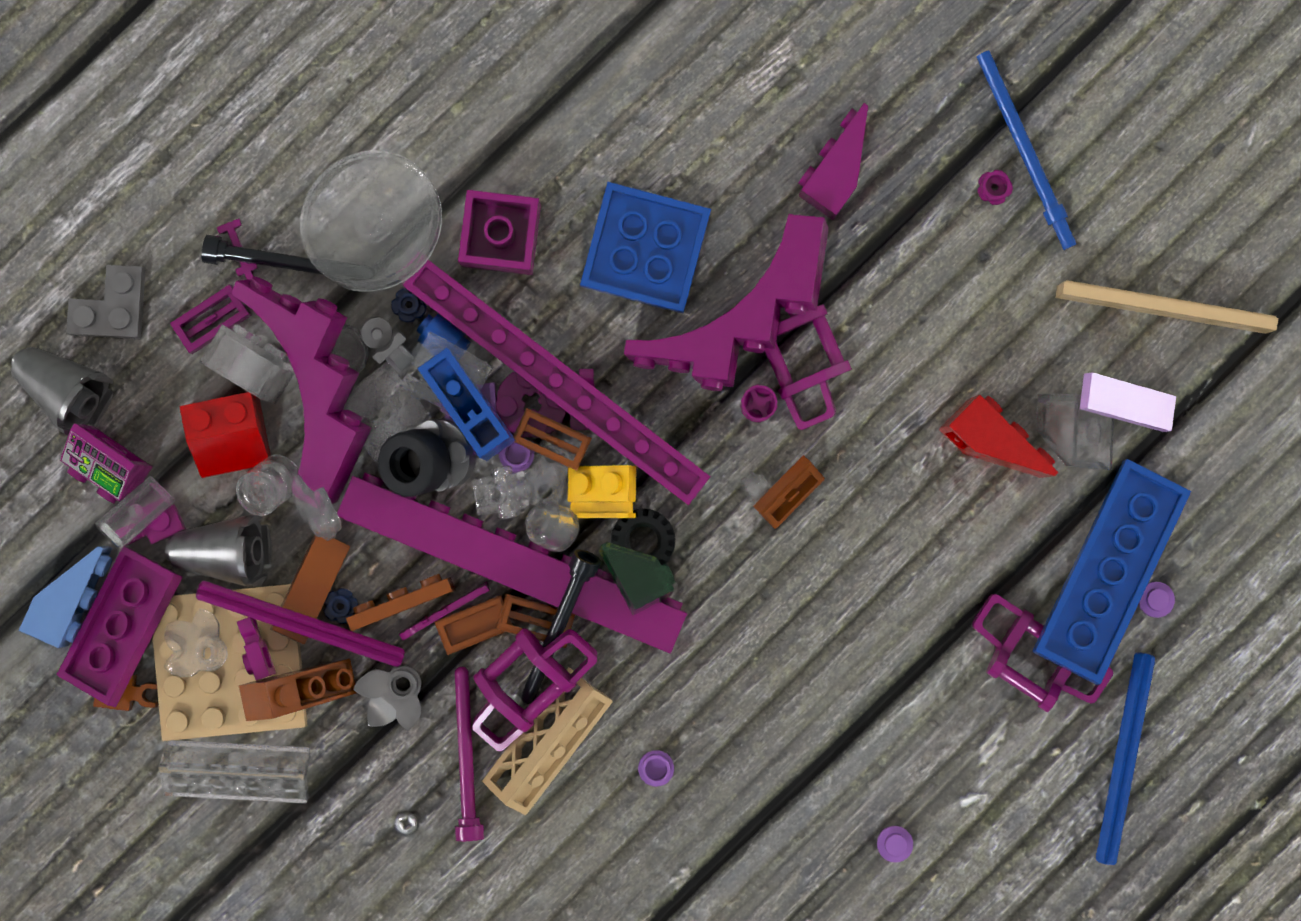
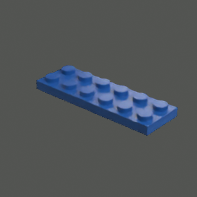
(1111, 571)

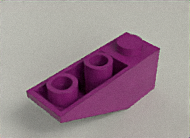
(838, 173)

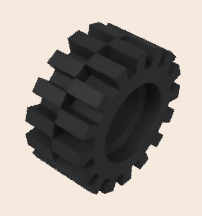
(653, 520)

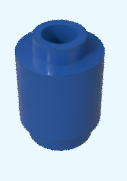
(444, 329)

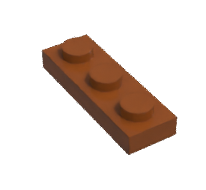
(400, 601)

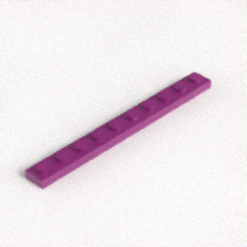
(557, 382)

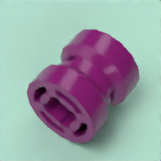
(761, 399)

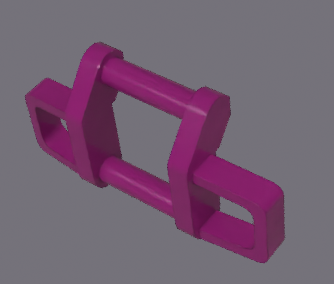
(790, 388)
(542, 659)
(997, 667)

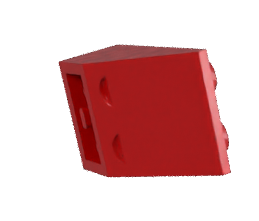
(984, 434)

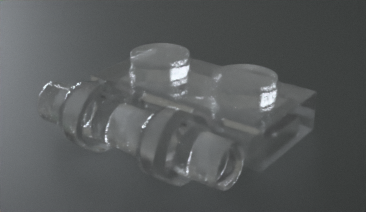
(432, 345)

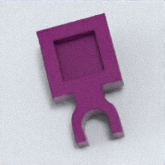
(257, 657)

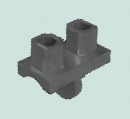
(386, 343)

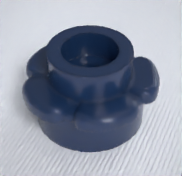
(408, 314)
(340, 596)

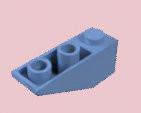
(59, 607)

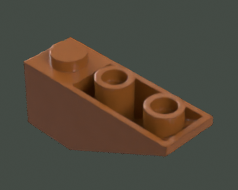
(297, 690)

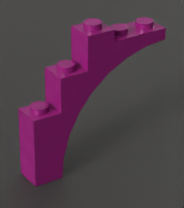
(753, 323)
(324, 380)

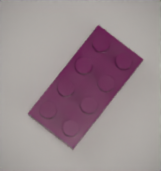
(119, 626)

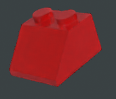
(225, 434)

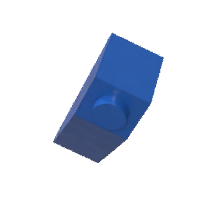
(466, 405)

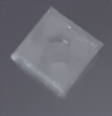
(243, 361)

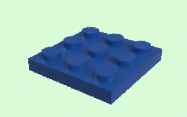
(645, 247)

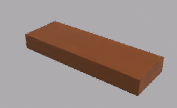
(313, 581)

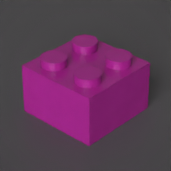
(499, 232)

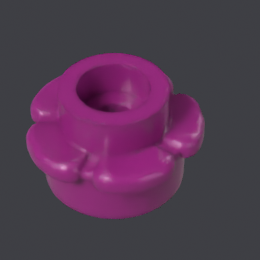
(1001, 180)

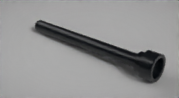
(216, 251)
(582, 567)

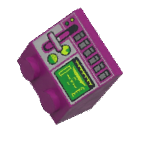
(103, 462)

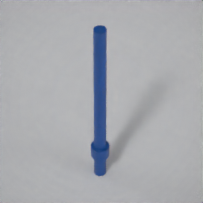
(1055, 213)

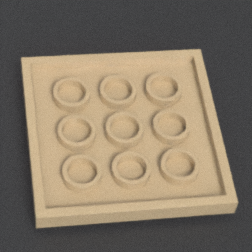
(212, 700)

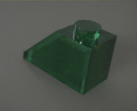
(637, 576)

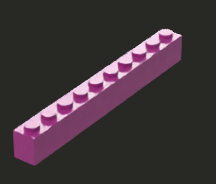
(504, 560)

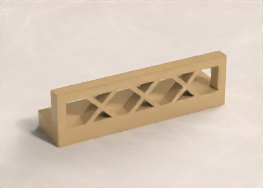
(550, 747)

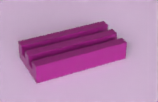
(192, 314)

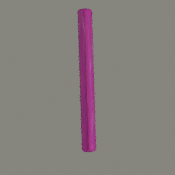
(299, 623)

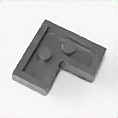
(118, 313)

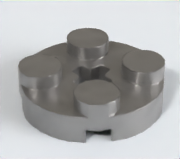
(459, 449)

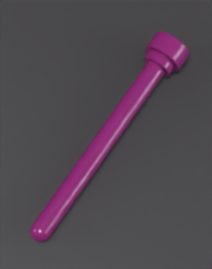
(469, 825)

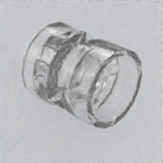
(266, 485)

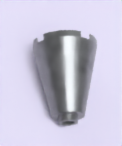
(62, 387)
(224, 550)

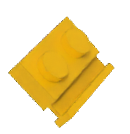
(602, 491)

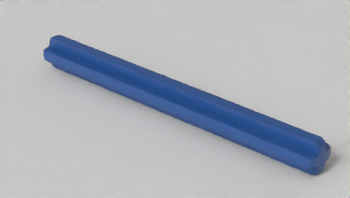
(1125, 758)

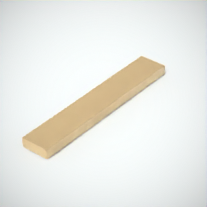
(1166, 307)

